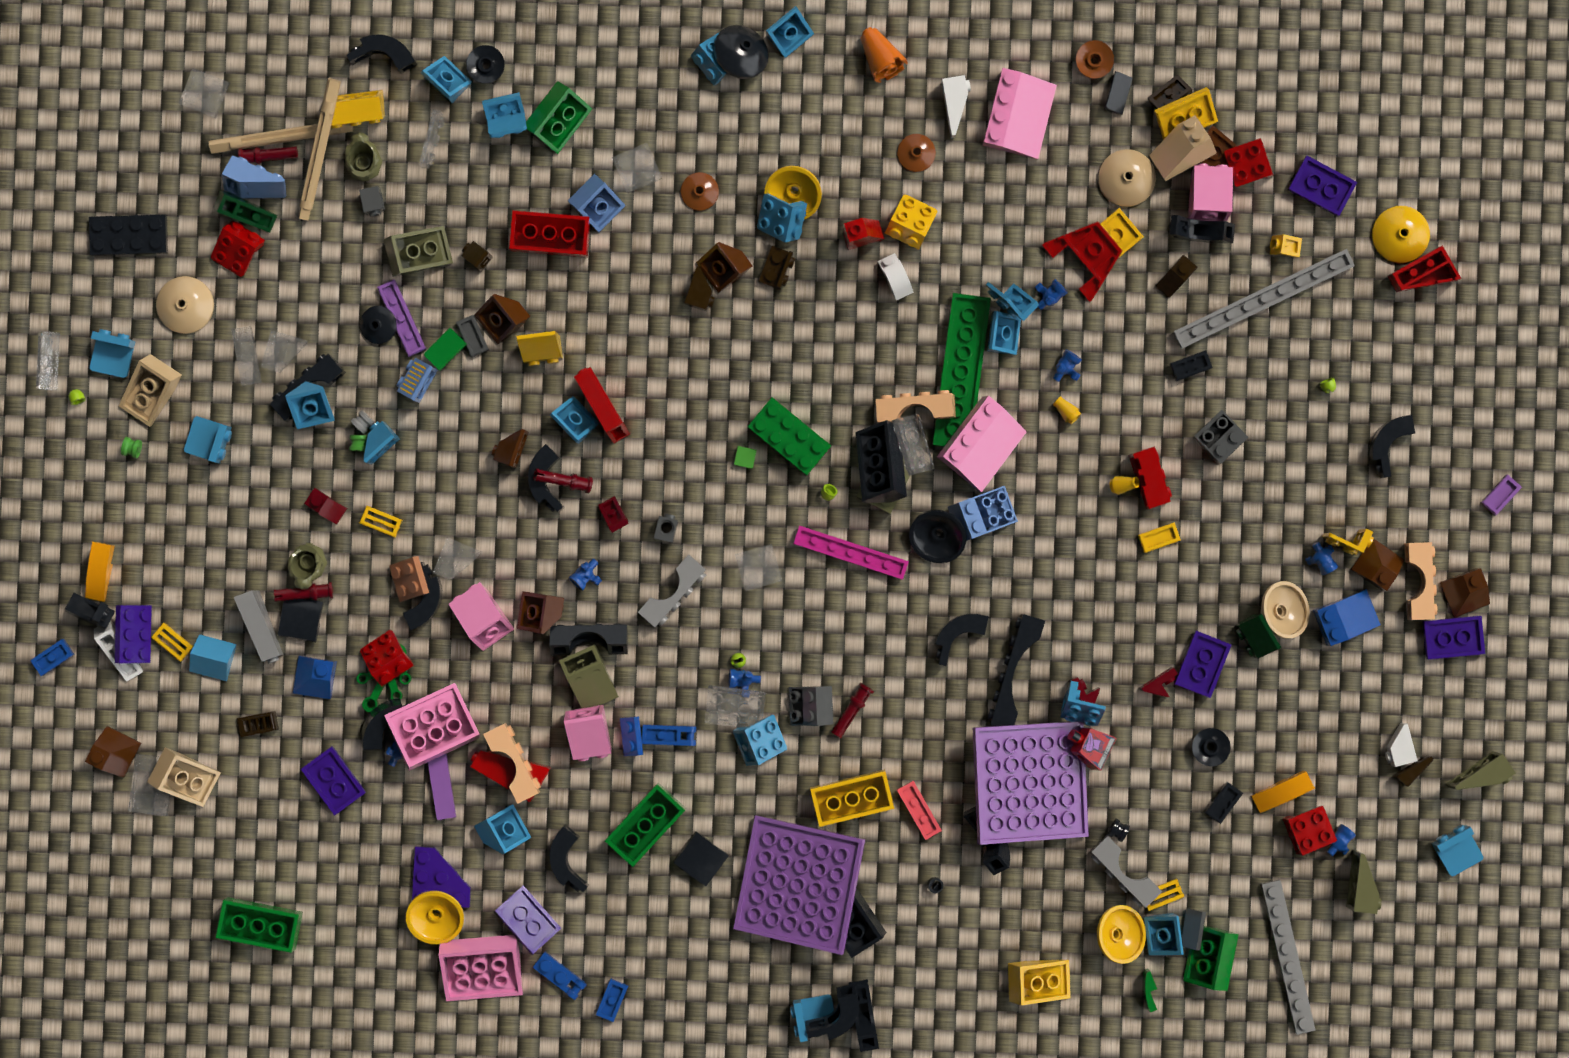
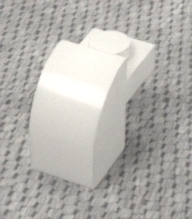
(896, 276)

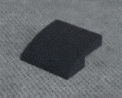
(300, 619)
(701, 858)

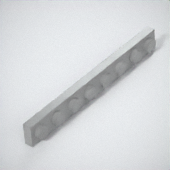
(1288, 956)

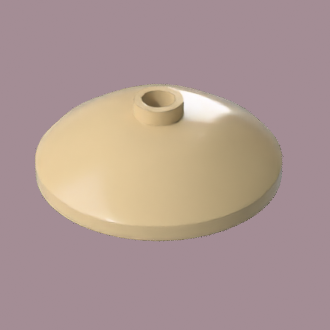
(1117, 187)
(197, 308)
(1291, 607)

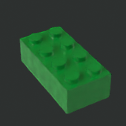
(789, 436)
(645, 824)
(259, 924)

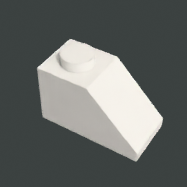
(1400, 747)

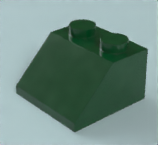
(1257, 636)

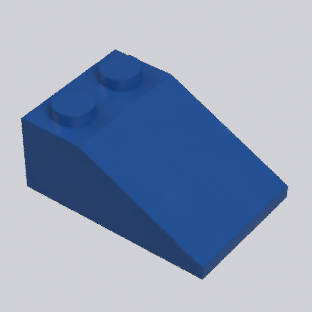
(1346, 618)

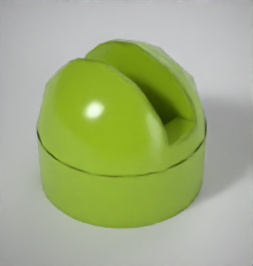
(1328, 385)
(76, 397)
(828, 492)
(736, 656)

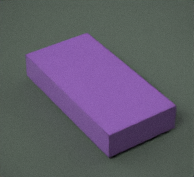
(1501, 495)

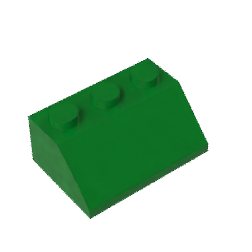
(557, 117)
(1214, 961)

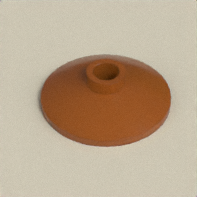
(1097, 50)
(914, 162)
(706, 198)

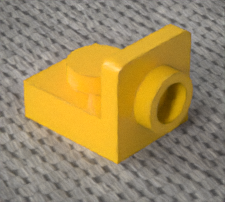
(1285, 245)

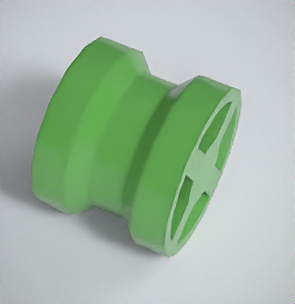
(358, 442)
(131, 447)

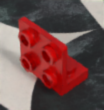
(1248, 162)
(1309, 830)

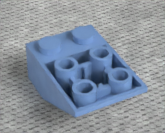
(251, 181)
(985, 512)

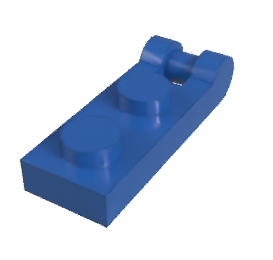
(668, 735)
(559, 975)

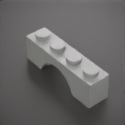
(656, 610)
(1108, 854)

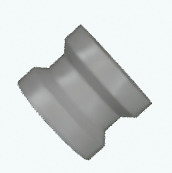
(362, 422)

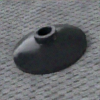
(482, 55)
(386, 324)
(1220, 750)

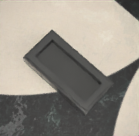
(472, 336)
(1193, 929)

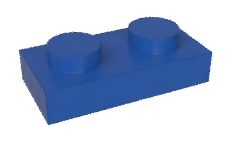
(52, 657)
(631, 736)
(612, 1000)

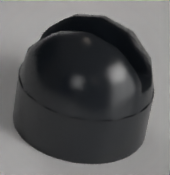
(937, 887)

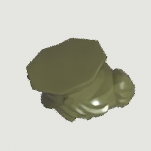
(362, 158)
(306, 565)

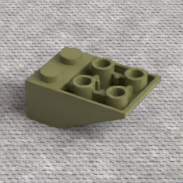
(589, 677)

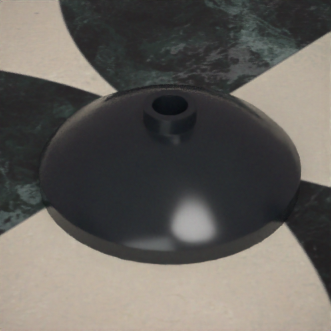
(735, 57)
(937, 546)

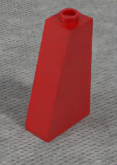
(862, 232)
(601, 404)
(503, 769)

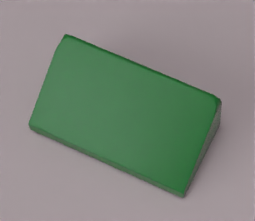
(445, 349)

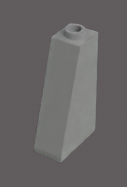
(259, 625)

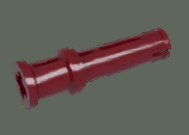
(258, 155)
(572, 482)
(313, 592)
(857, 702)

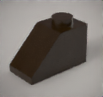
(476, 255)
(1176, 276)
(699, 293)

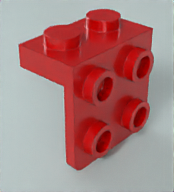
(236, 247)
(385, 658)

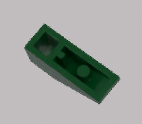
(244, 211)

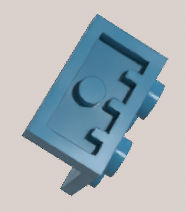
(1078, 710)
(760, 741)

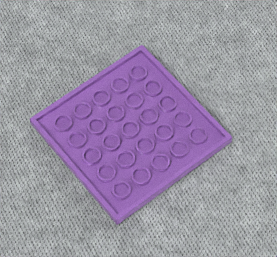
(1028, 783)
(799, 884)

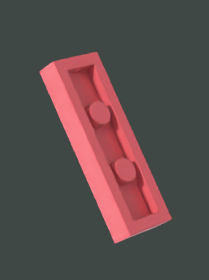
(919, 810)

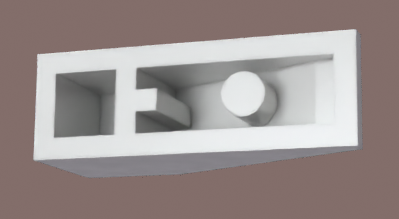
(955, 95)
(106, 640)

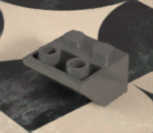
(1220, 437)
(810, 705)

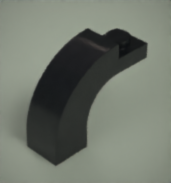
(383, 45)
(1201, 231)
(1383, 439)
(543, 460)
(430, 603)
(89, 611)
(961, 624)
(376, 723)
(995, 856)
(559, 859)
(840, 1019)
(865, 1021)

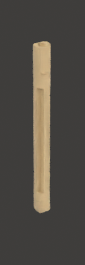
(270, 137)
(319, 148)

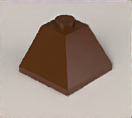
(723, 265)
(501, 317)
(510, 449)
(1378, 565)
(1466, 592)
(539, 612)
(113, 752)

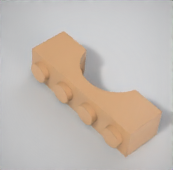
(941, 405)
(1422, 604)
(502, 740)

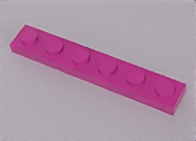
(851, 552)

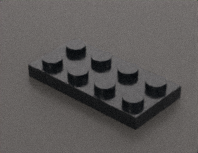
(128, 235)

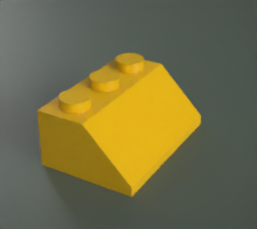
(358, 108)

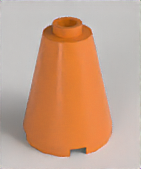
(881, 55)

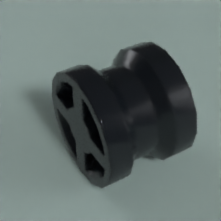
(1118, 830)

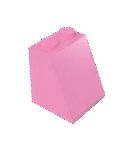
(1211, 193)
(480, 616)
(587, 733)

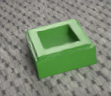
(745, 457)

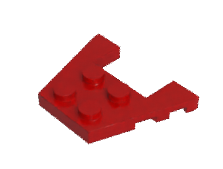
(1094, 249)

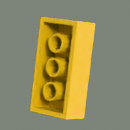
(852, 798)

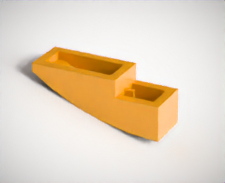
(99, 571)
(1283, 791)

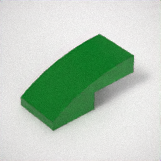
(1148, 986)

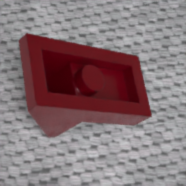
(325, 506)
(613, 514)
(1155, 685)
(1090, 696)

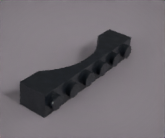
(1028, 632)

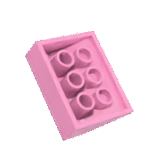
(1019, 114)
(982, 443)
(432, 726)
(481, 968)

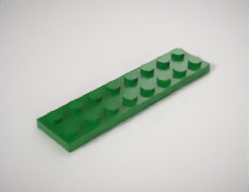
(963, 360)

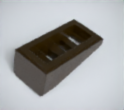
(272, 720)
(1410, 773)

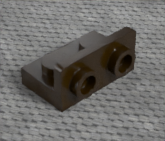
(1170, 92)
(776, 268)

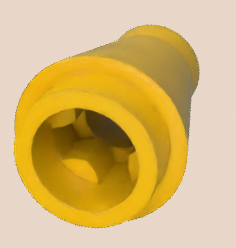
(1068, 411)
(1122, 484)

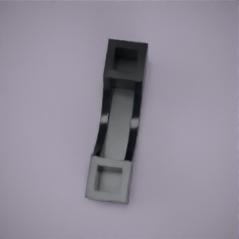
(324, 370)
(566, 638)

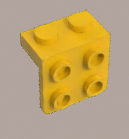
(911, 221)
(1362, 540)

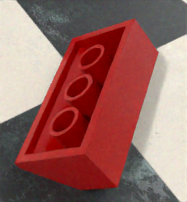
(549, 234)

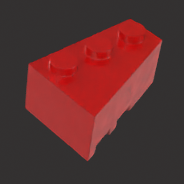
(1426, 271)
(1151, 477)

